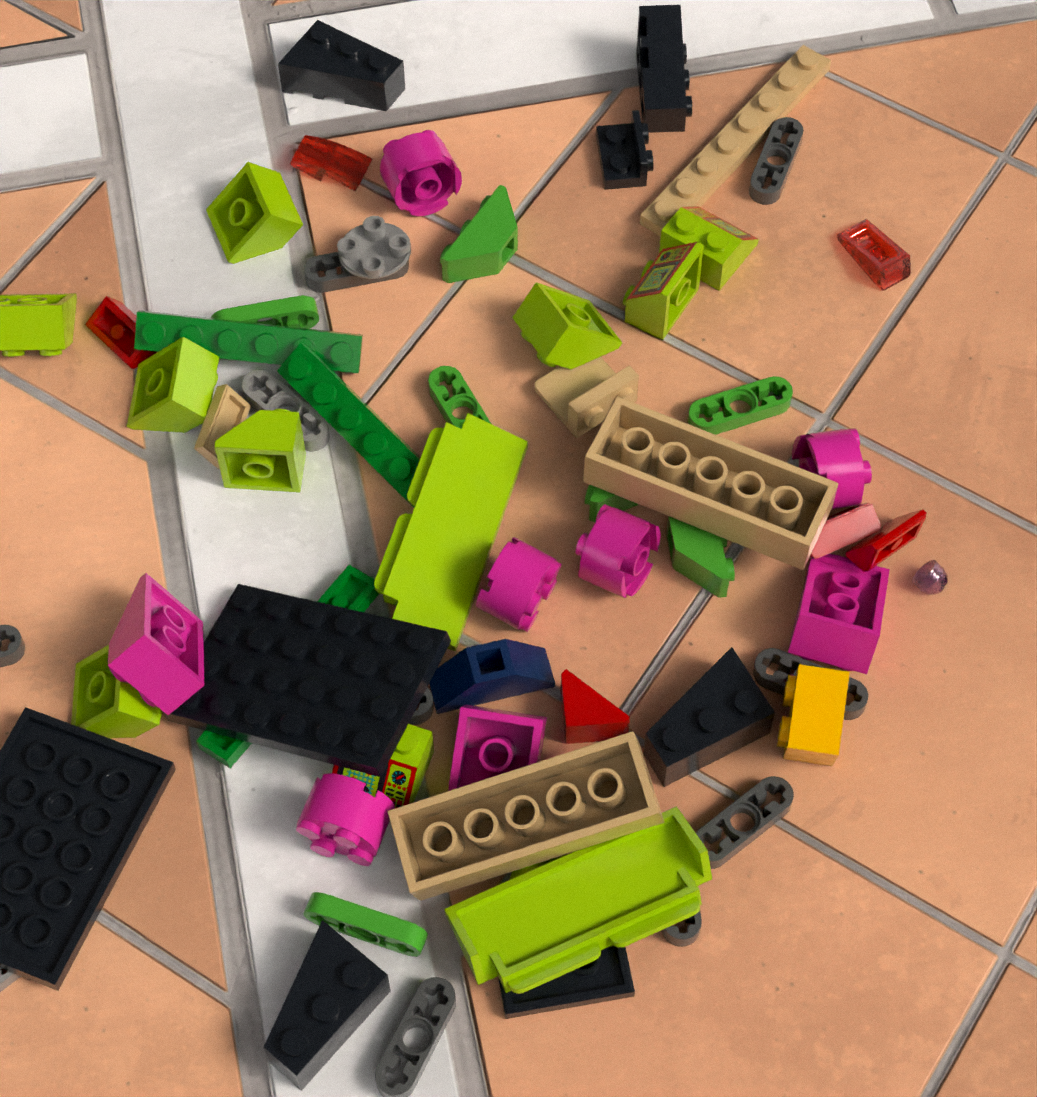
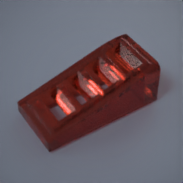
(885, 272)

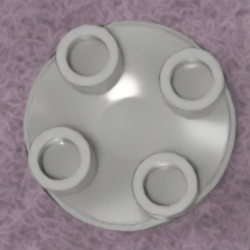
(374, 249)

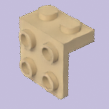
(586, 393)

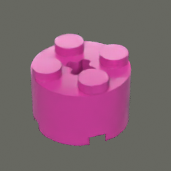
(420, 173)
(837, 458)
(617, 551)
(518, 584)
(344, 818)

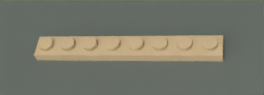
(738, 138)

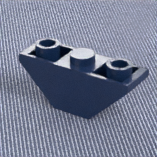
(490, 674)

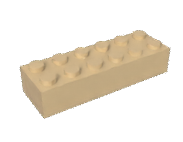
(710, 482)
(525, 816)

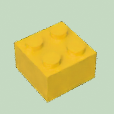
(815, 715)

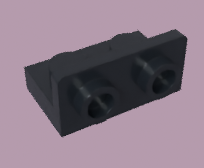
(624, 153)

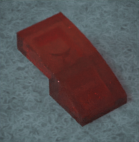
(324, 157)

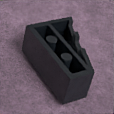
(343, 68)
(661, 69)
(708, 721)
(324, 1006)

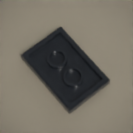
(593, 983)

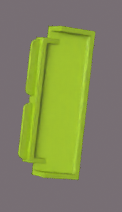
(447, 540)
(582, 904)

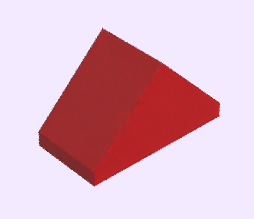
(588, 713)

